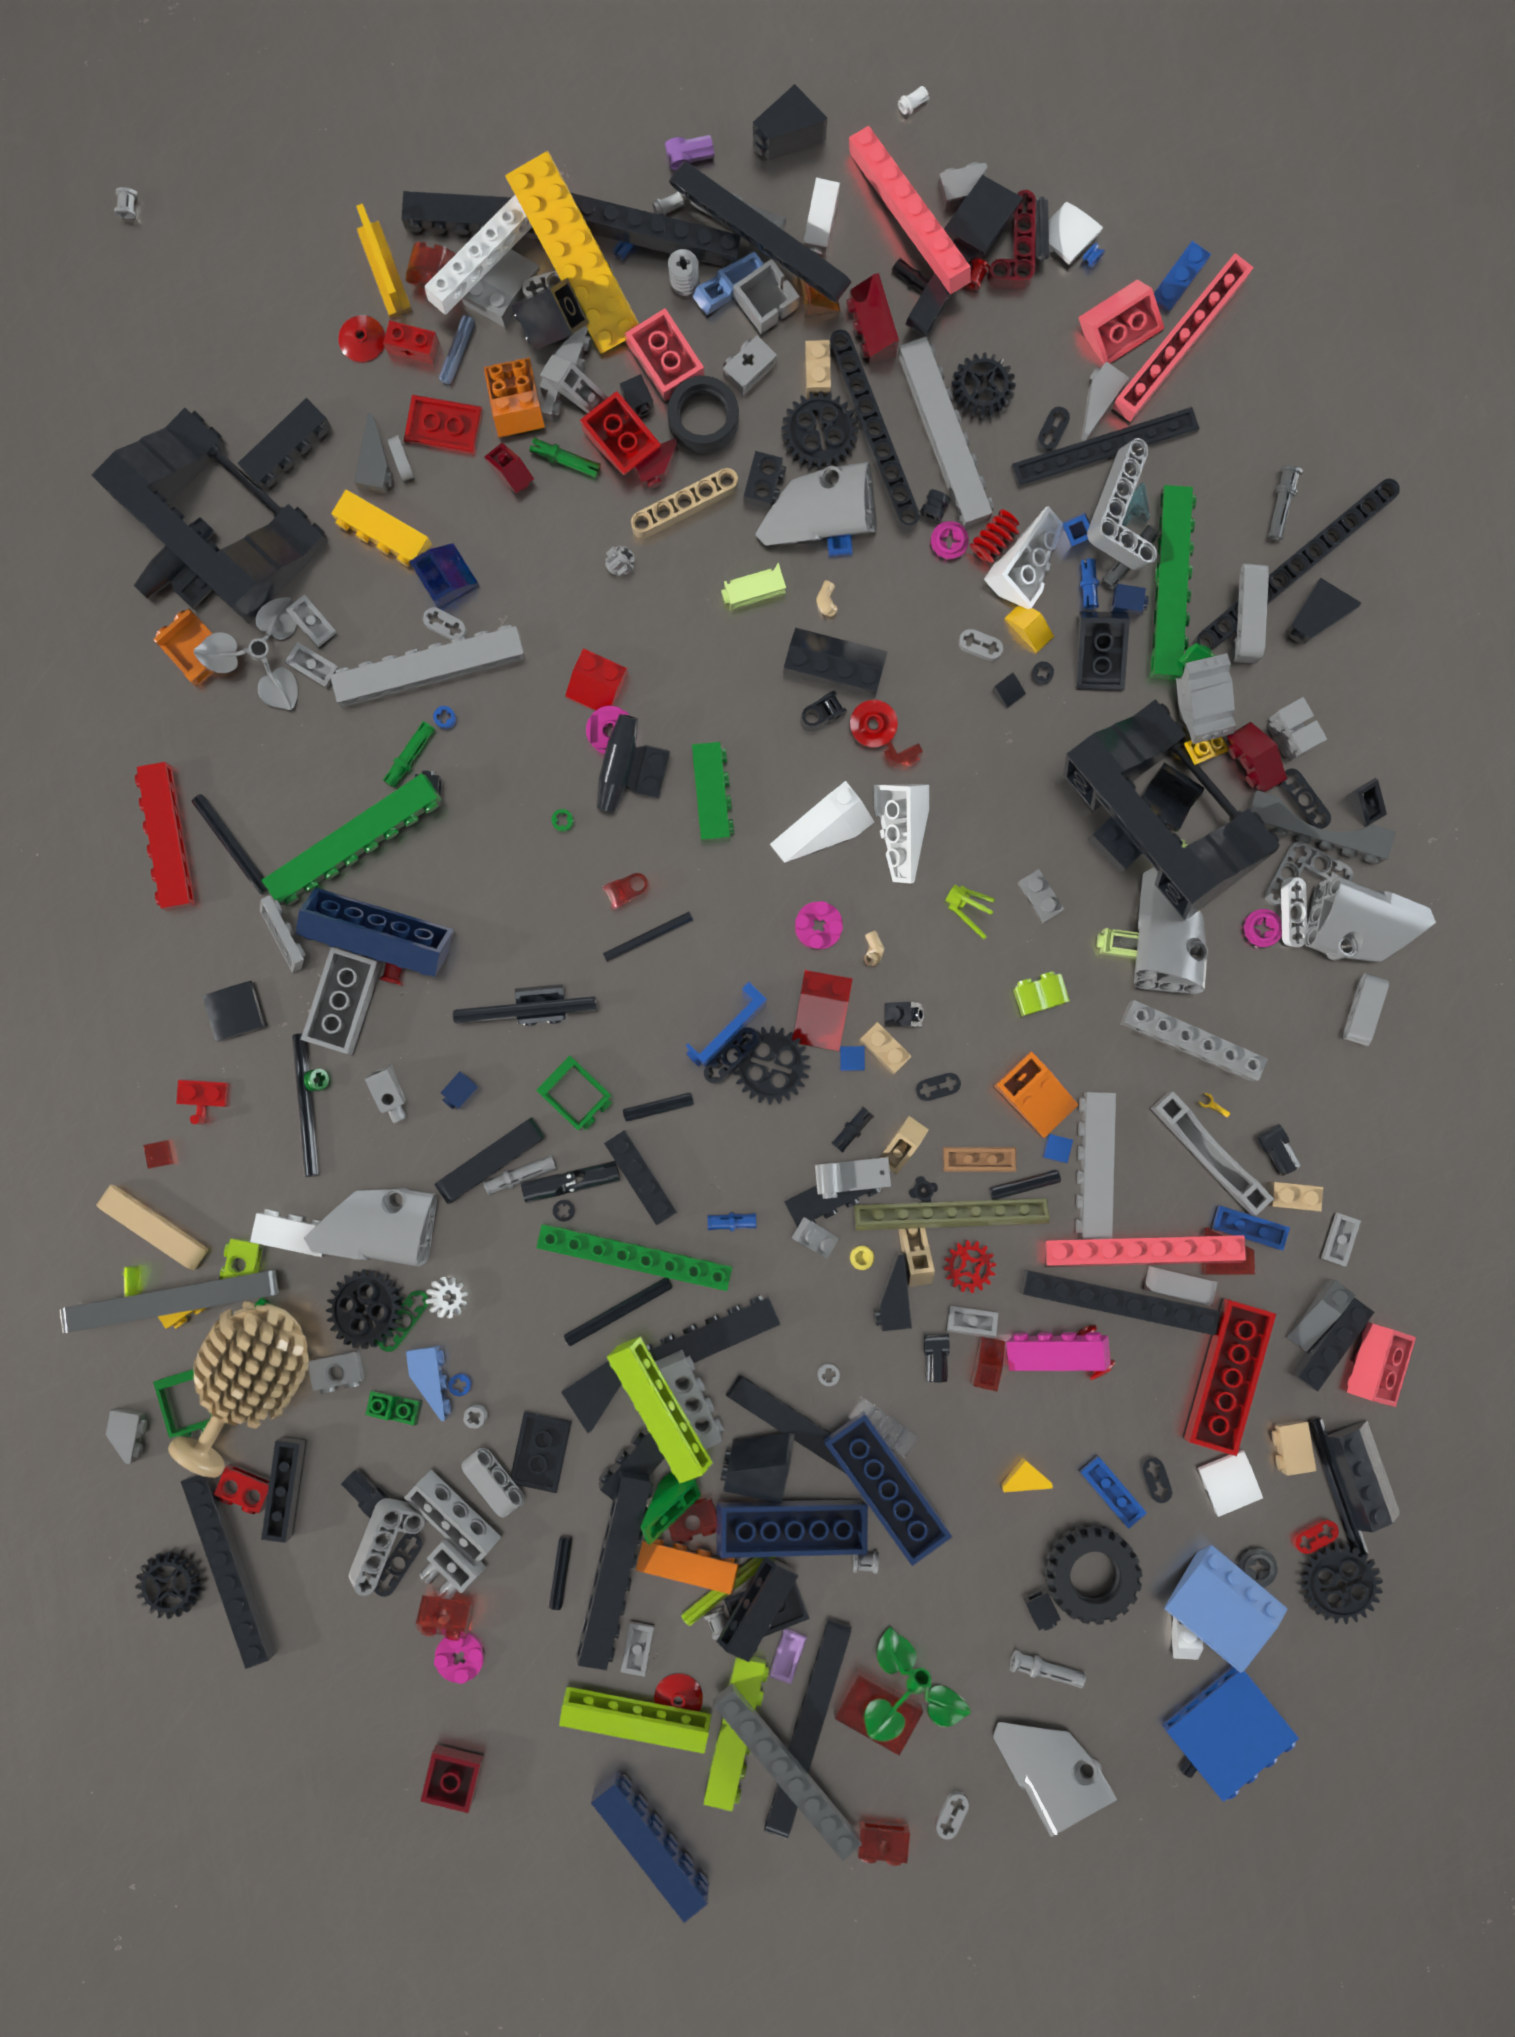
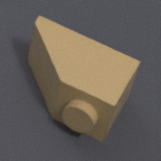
(904, 1144)

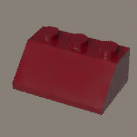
(873, 320)

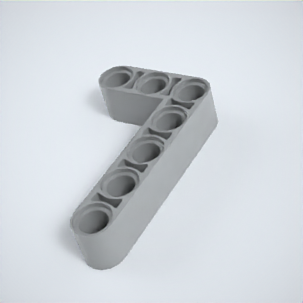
(1106, 525)

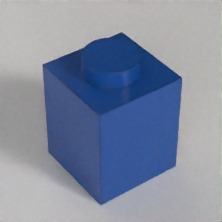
(1077, 528)

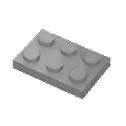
(282, 933)

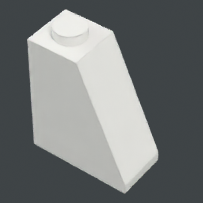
(821, 216)

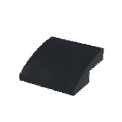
(233, 1011)

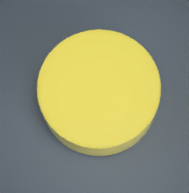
(862, 1257)

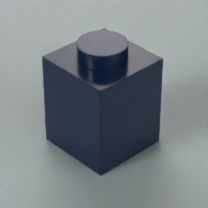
(1129, 599)
(459, 1091)

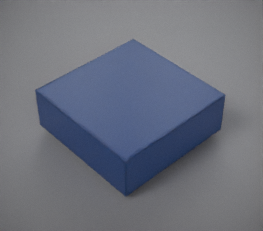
(840, 545)
(852, 1058)
(1058, 1148)

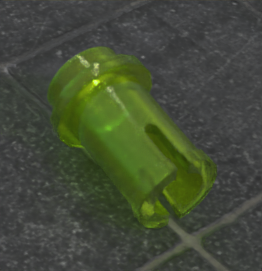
(131, 1280)

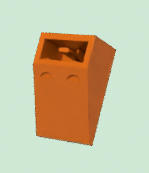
(513, 397)
(1036, 1094)

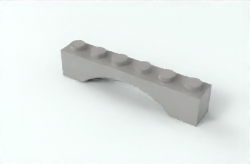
(1219, 1163)

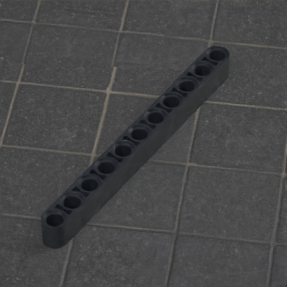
(1305, 560)

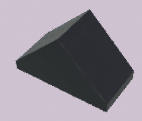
(1368, 802)

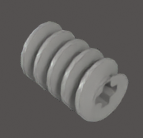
(683, 272)

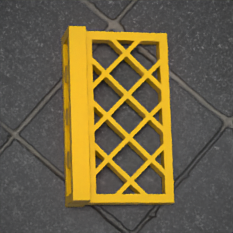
(382, 265)

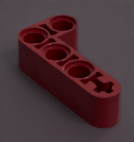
(1019, 239)

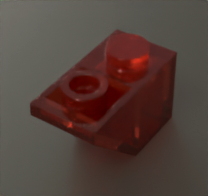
(988, 1364)

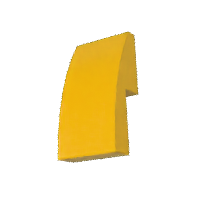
(1206, 750)

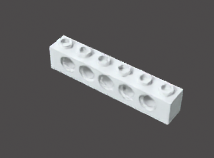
(478, 256)

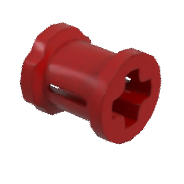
(978, 270)
(391, 974)

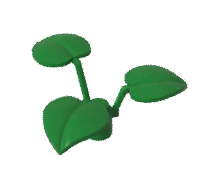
(944, 1706)

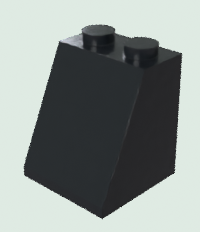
(789, 125)
(550, 314)
(592, 1394)
(758, 1466)

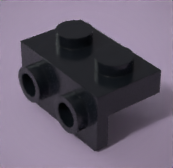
(537, 994)

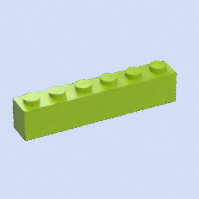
(659, 1410)
(635, 1720)
(730, 1750)

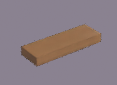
(979, 1159)

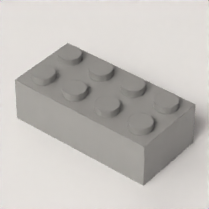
(341, 1001)

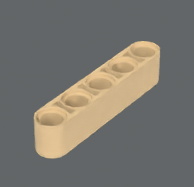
(691, 493)
(152, 1227)

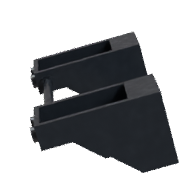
(158, 468)
(1190, 876)

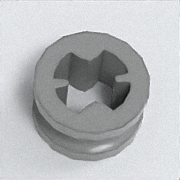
(822, 1370)

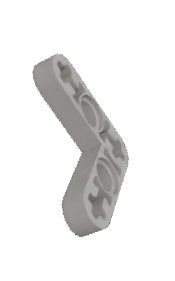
(1305, 862)

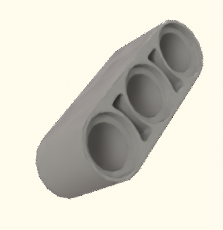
(1366, 1009)
(1180, 1286)
(492, 1482)

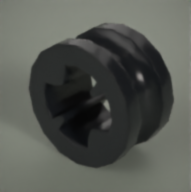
(1040, 679)
(556, 1209)

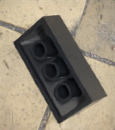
(834, 662)
(1363, 1477)

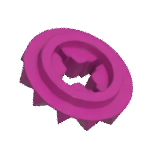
(958, 534)
(1271, 920)

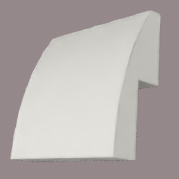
(1071, 232)
(1230, 1483)

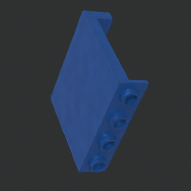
(756, 1004)
(1231, 1733)

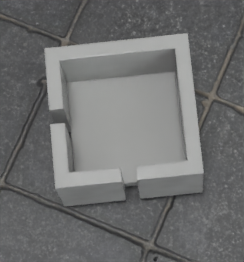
(763, 298)
(1291, 732)

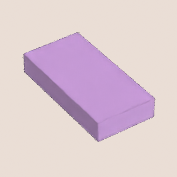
(787, 1656)

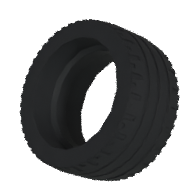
(703, 386)

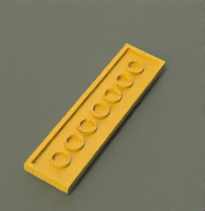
(573, 249)

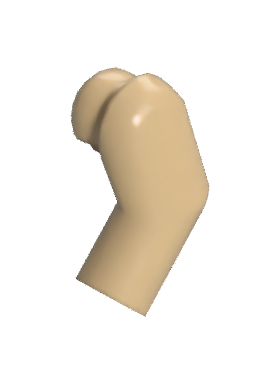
(824, 600)
(875, 951)

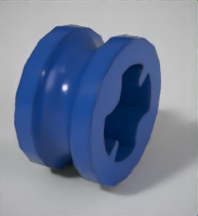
(1093, 255)
(439, 712)
(456, 1391)

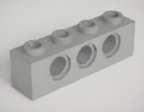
(679, 1366)
(452, 1517)

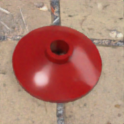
(361, 349)
(873, 711)
(679, 1686)

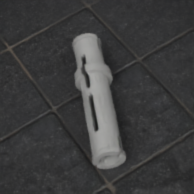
(521, 1174)

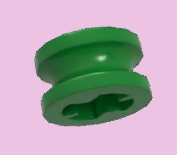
(562, 828)
(310, 1075)

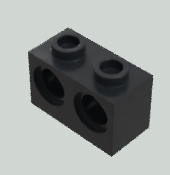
(758, 479)

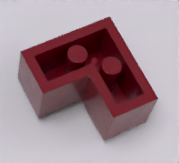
(1258, 756)

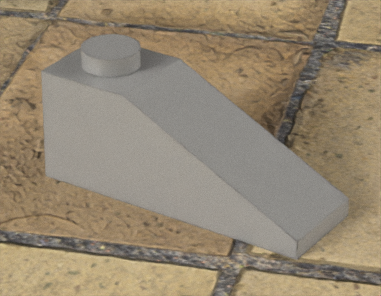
(572, 383)
(1103, 391)

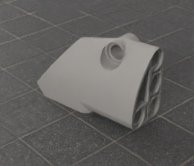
(818, 509)
(1362, 923)
(1167, 944)
(378, 1228)
(1052, 1773)

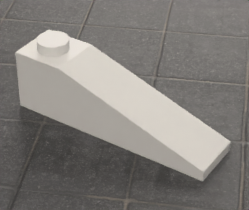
(1022, 567)
(903, 818)
(831, 821)

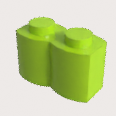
(1041, 994)

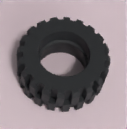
(1116, 1597)

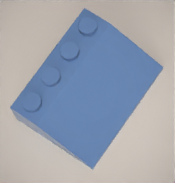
(1225, 1607)

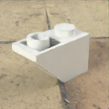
(1184, 1642)

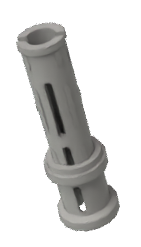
(1037, 1667)

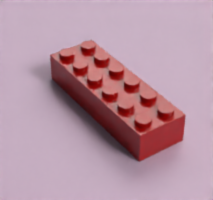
(1230, 1377)

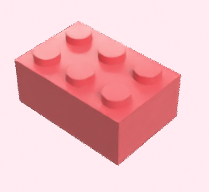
(663, 353)

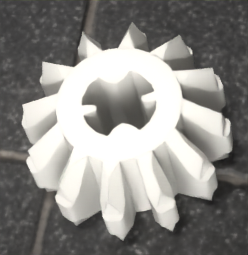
(437, 1297)

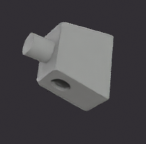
(386, 1082)

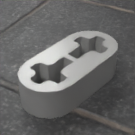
(400, 458)
(447, 619)
(982, 639)
(957, 1817)

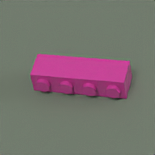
(1058, 1353)

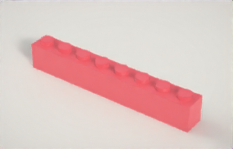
(909, 210)
(1182, 337)
(1145, 1251)

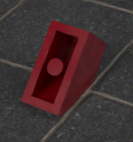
(656, 466)
(509, 467)

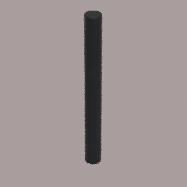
(647, 936)

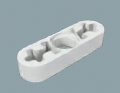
(1286, 905)

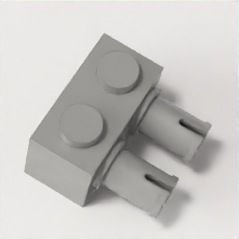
(453, 1566)

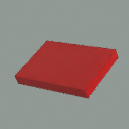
(443, 424)

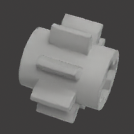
(619, 560)

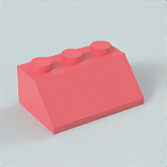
(1122, 321)
(1381, 1364)

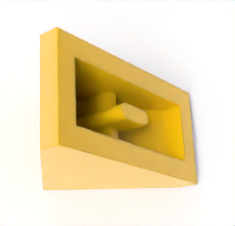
(1030, 626)
(1025, 1478)

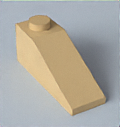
(917, 1256)

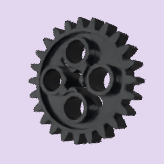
(799, 434)
(764, 1086)
(347, 1321)
(1350, 1604)

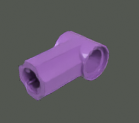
(688, 150)

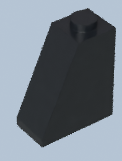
(1320, 610)

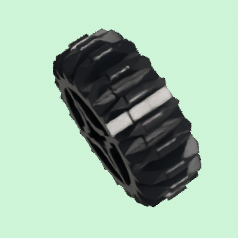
(970, 372)
(178, 1590)

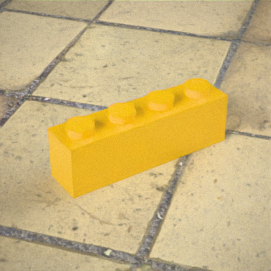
(379, 527)

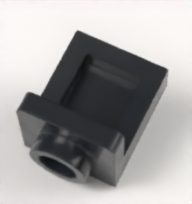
(903, 1014)

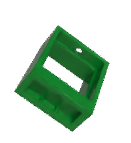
(557, 1076)
(167, 1409)

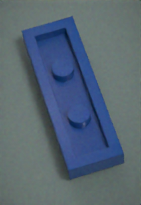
(1181, 276)
(1251, 1227)
(1113, 1492)

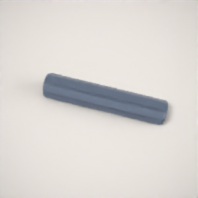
(457, 349)

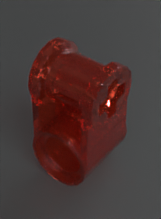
(624, 890)

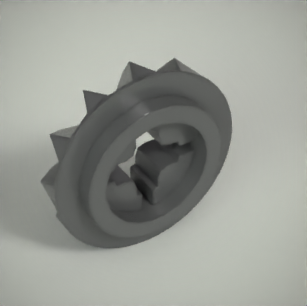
(1267, 1560)

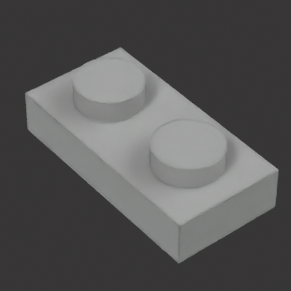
(311, 621)
(311, 664)
(1040, 895)
(815, 1238)
(1341, 1239)
(972, 1322)
(637, 1648)

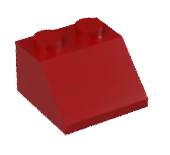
(595, 681)

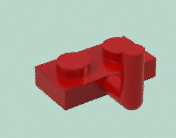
(201, 1094)

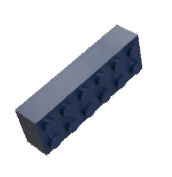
(374, 932)
(887, 1488)
(792, 1528)
(651, 1845)

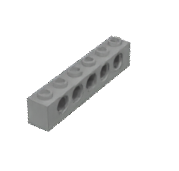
(1194, 1041)

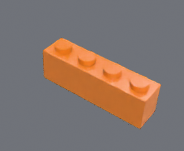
(687, 1566)

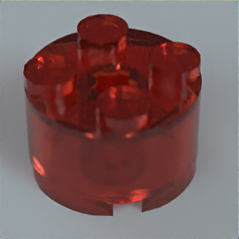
(426, 262)

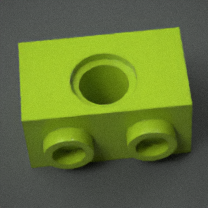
(244, 1249)

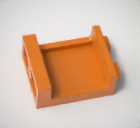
(179, 643)

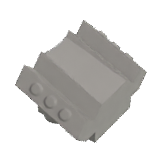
(1207, 698)

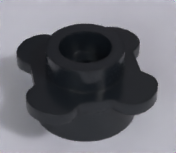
(922, 1183)

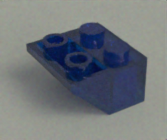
(443, 573)

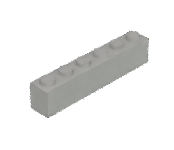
(1096, 1165)

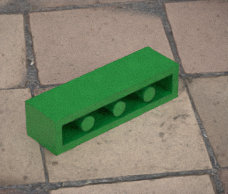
(710, 792)

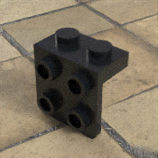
(1172, 795)

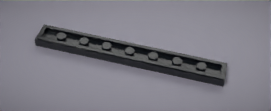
(1103, 447)

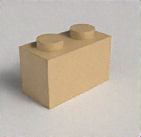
(817, 367)
(885, 1048)
(1295, 1196)
(1293, 1447)

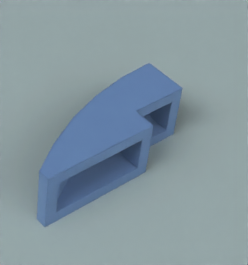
(719, 290)

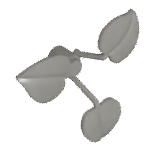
(220, 653)

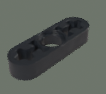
(1309, 818)
(715, 1062)
(414, 1551)

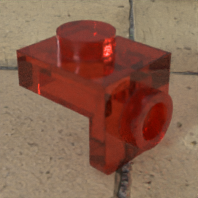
(909, 756)

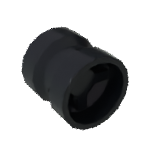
(934, 506)

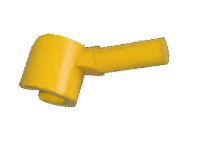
(1214, 1106)

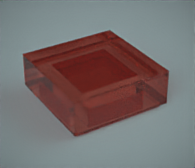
(158, 1154)

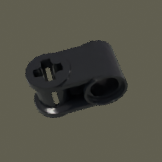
(826, 709)

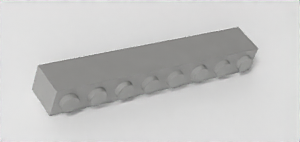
(945, 432)
(427, 666)

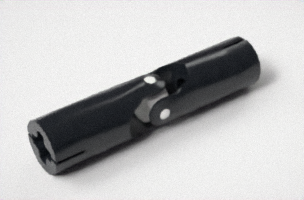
(566, 1183)

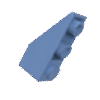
(426, 1373)

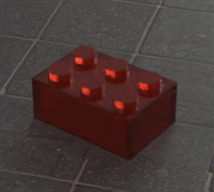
(861, 1693)

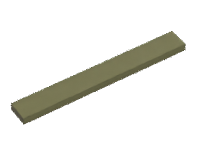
(951, 1214)

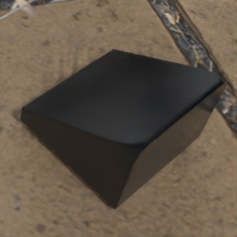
(1009, 690)

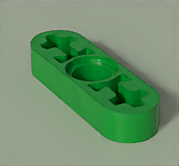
(398, 1339)

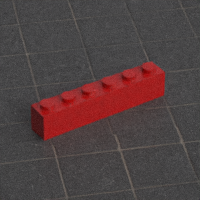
(165, 836)

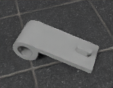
(852, 1176)

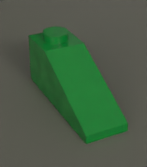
(667, 1505)

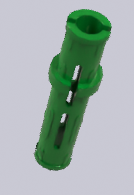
(562, 456)
(407, 756)

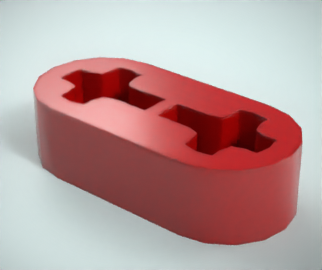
(1318, 1541)

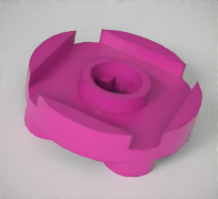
(599, 720)
(817, 939)
(460, 1671)

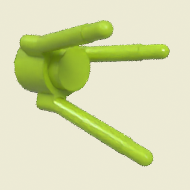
(960, 896)

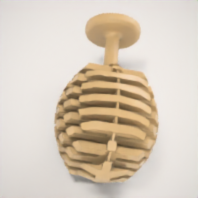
(241, 1374)

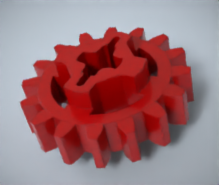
(983, 1259)

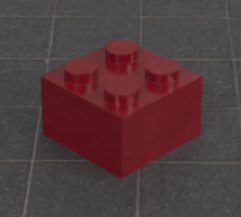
(451, 1778)

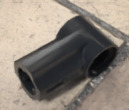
(1275, 1143)
(936, 1352)
(363, 1491)

